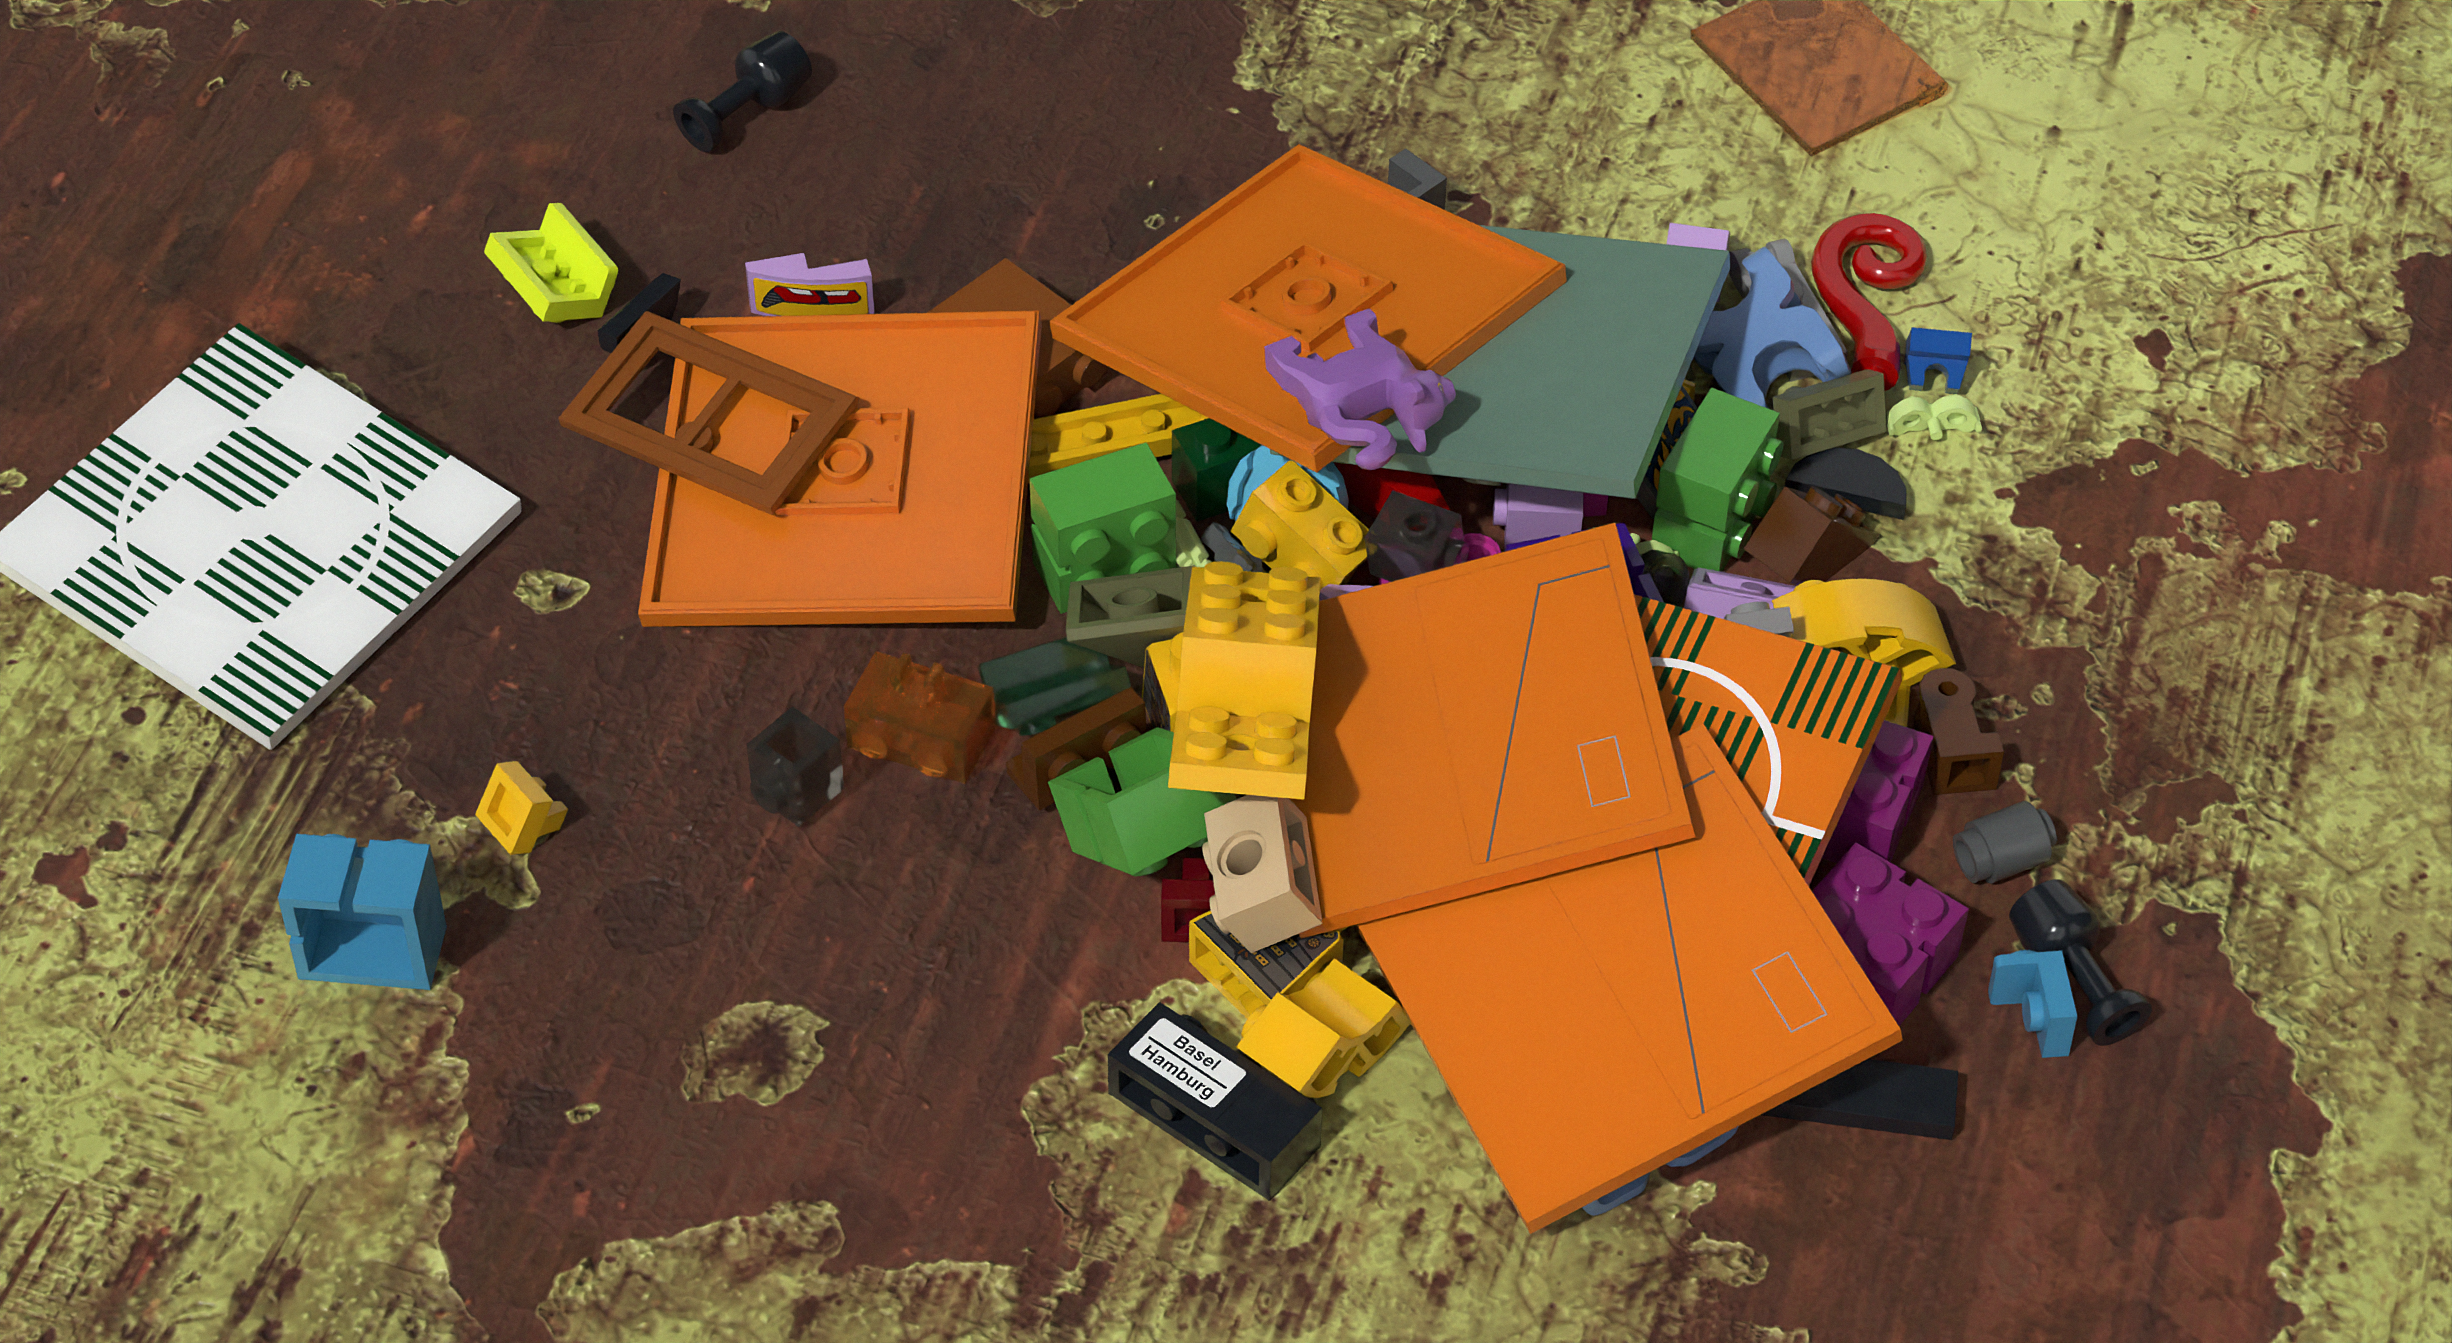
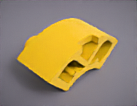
(1872, 622)
(1323, 1030)

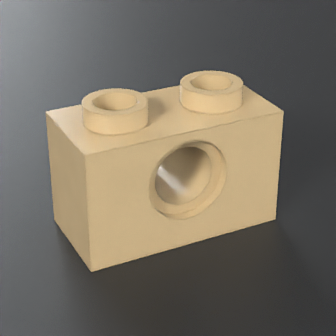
(1261, 870)

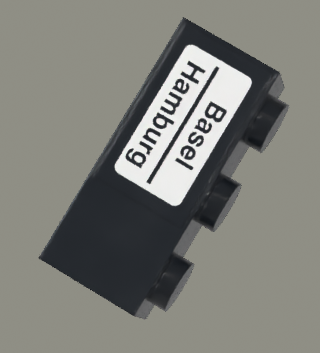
(1214, 1100)

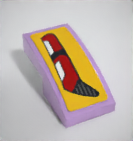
(790, 289)

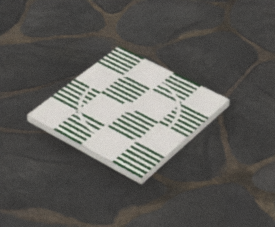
(253, 534)

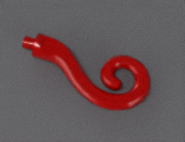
(1874, 336)

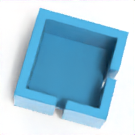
(363, 911)

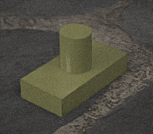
(1830, 413)

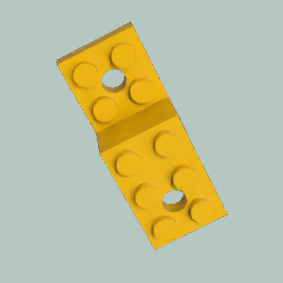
(1246, 681)

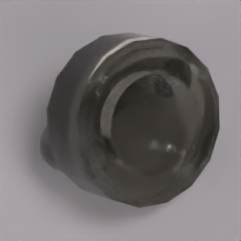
(1668, 574)

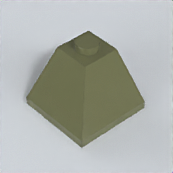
(1128, 612)

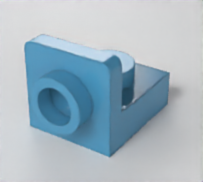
(2046, 997)

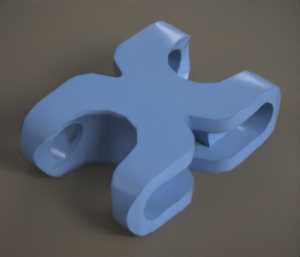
(1767, 336)

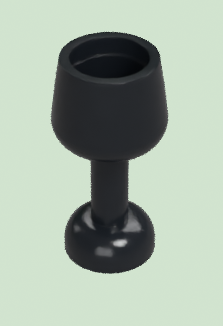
(766, 73)
(2060, 920)

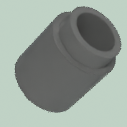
(2005, 843)

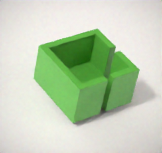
(1717, 480)
(1102, 520)
(1141, 822)

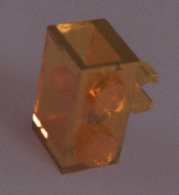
(920, 717)

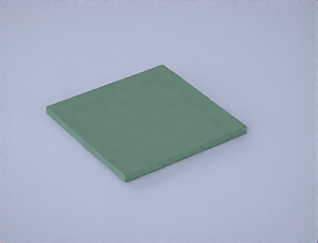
(1582, 377)

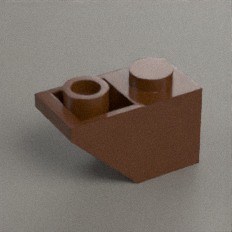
(1810, 535)

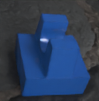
(1940, 351)

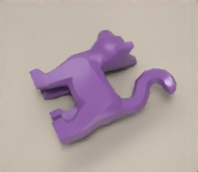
(1358, 385)

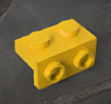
(1301, 527)

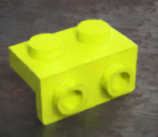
(556, 267)

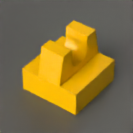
(518, 808)

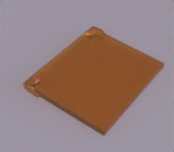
(1819, 66)

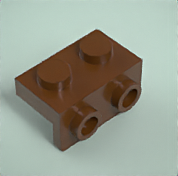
(1075, 743)

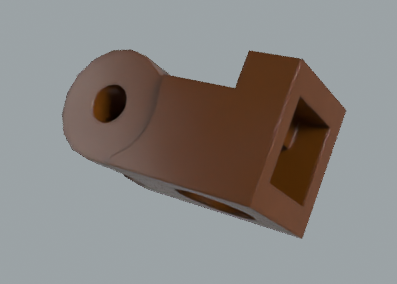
(1959, 753)

